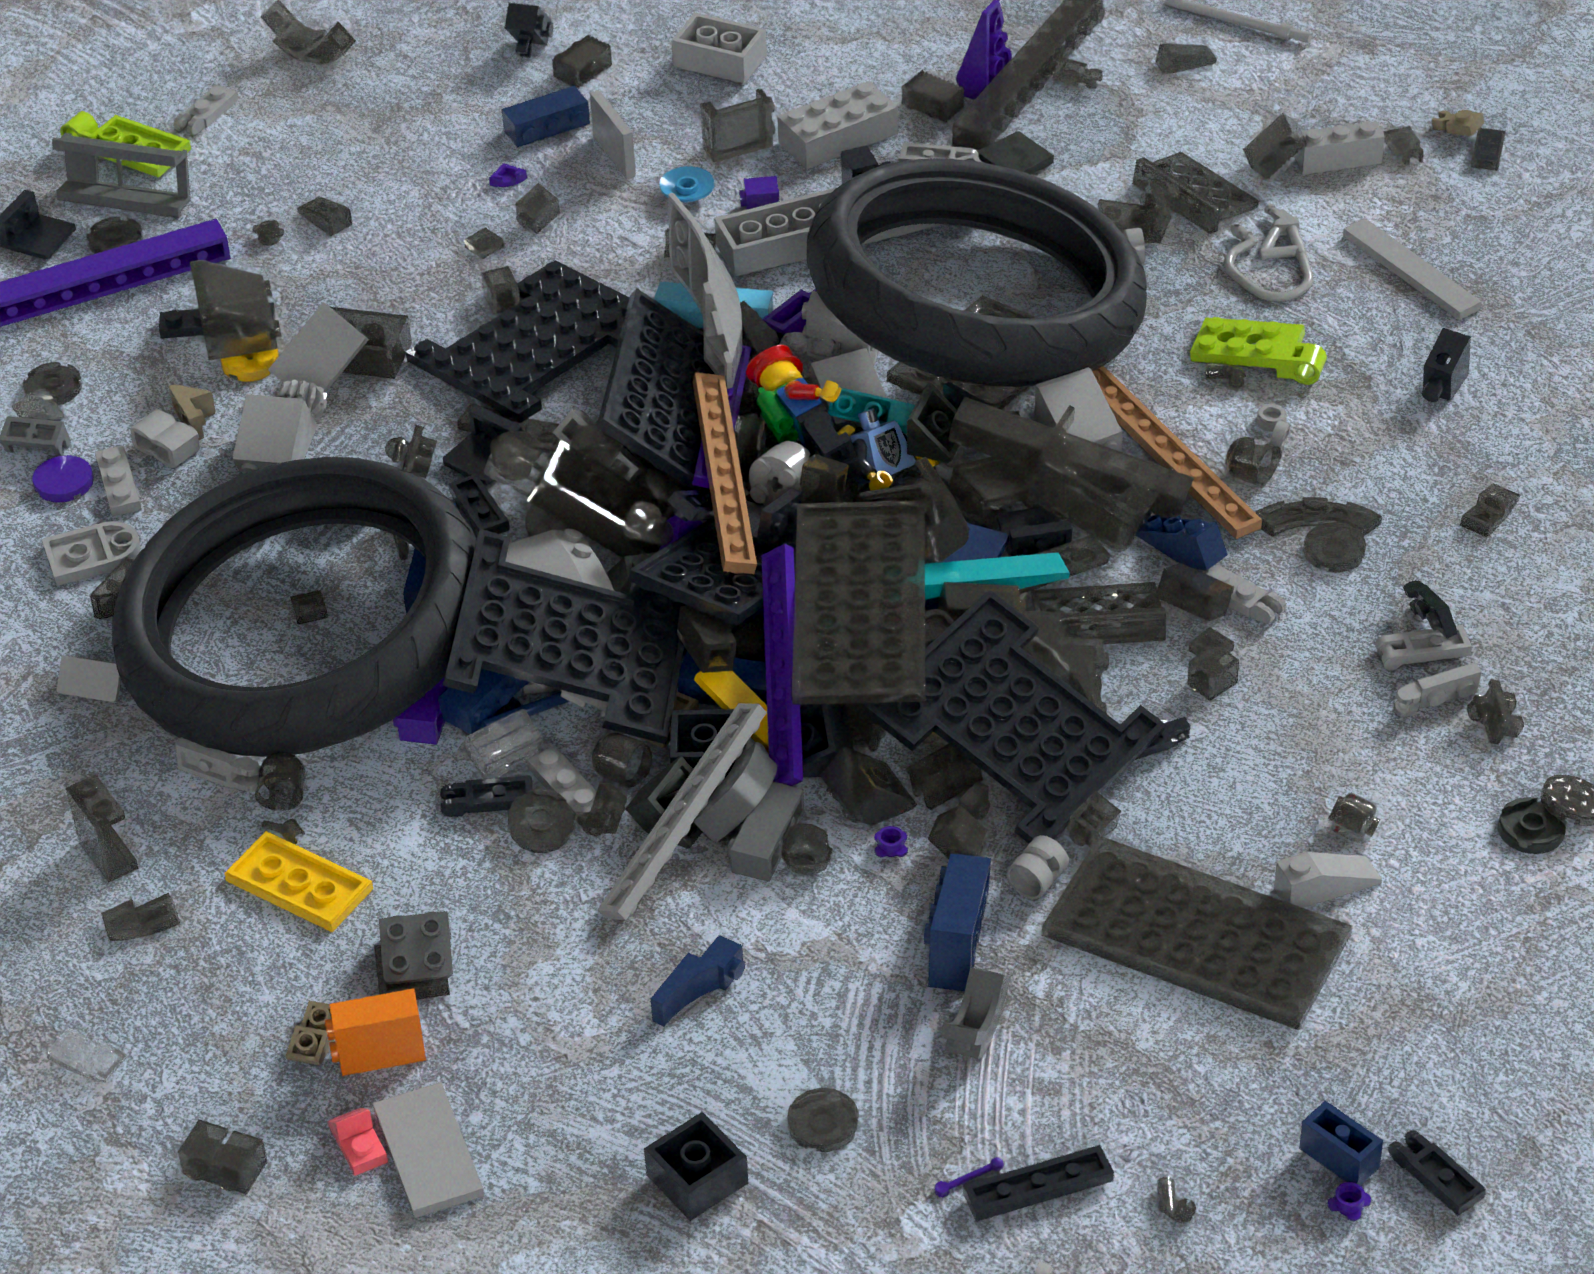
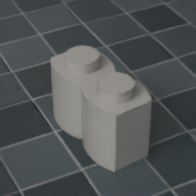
(165, 438)

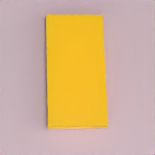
(299, 881)

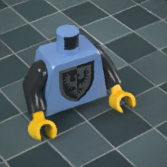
(881, 450)

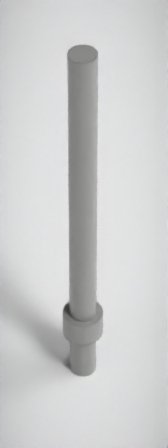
(1284, 31)

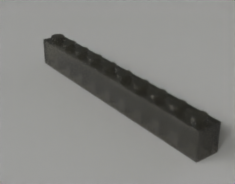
(1026, 73)

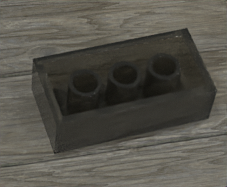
(589, 498)

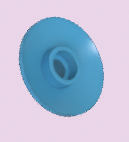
(687, 183)

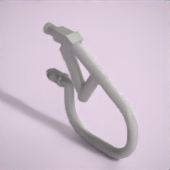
(1283, 225)

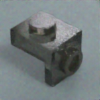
(605, 811)

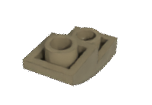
(310, 1040)

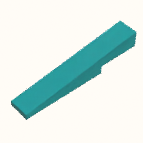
(1014, 570)

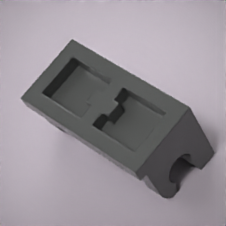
(34, 434)

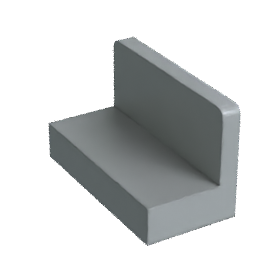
(88, 678)

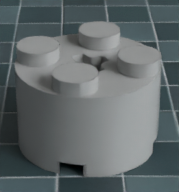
(777, 471)

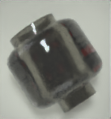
(1354, 817)

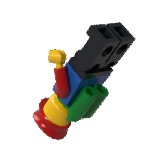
(795, 410)

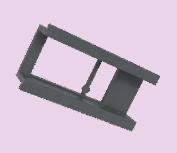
(84, 183)

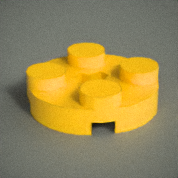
(251, 369)

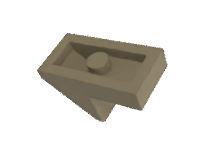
(192, 405)

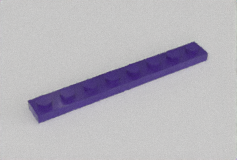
(782, 715)

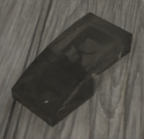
(1490, 511)
(131, 922)

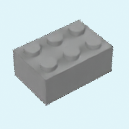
(719, 47)

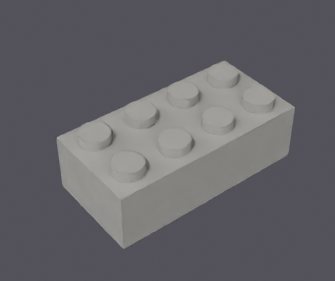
(837, 124)

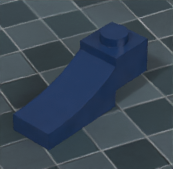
(696, 977)

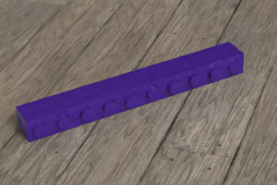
(111, 271)

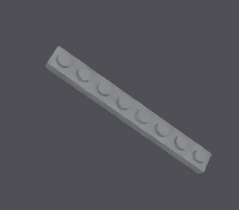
(682, 811)

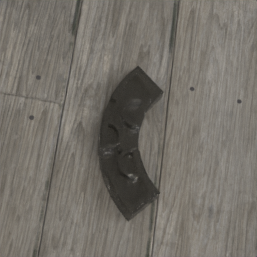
(1314, 512)

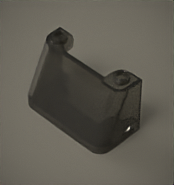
(234, 310)

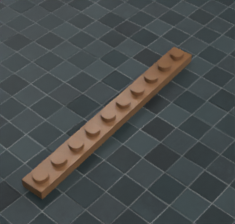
(1173, 453)
(724, 474)

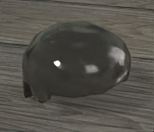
(806, 849)

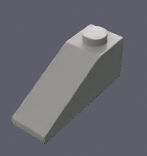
(1322, 877)

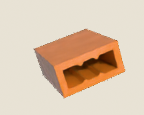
(375, 1032)

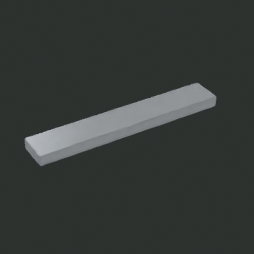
(1412, 269)

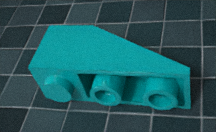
(854, 402)

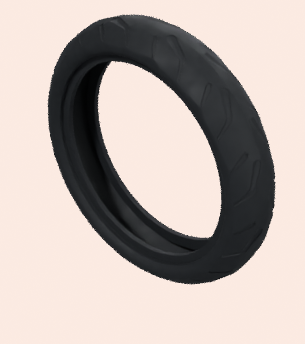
(957, 341)
(251, 509)

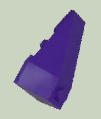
(985, 53)

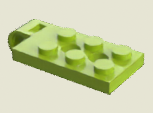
(129, 132)
(1275, 347)

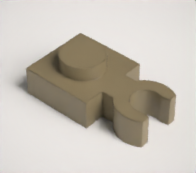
(1462, 123)

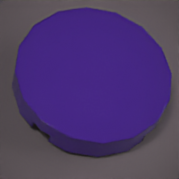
(62, 478)

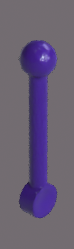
(942, 1188)

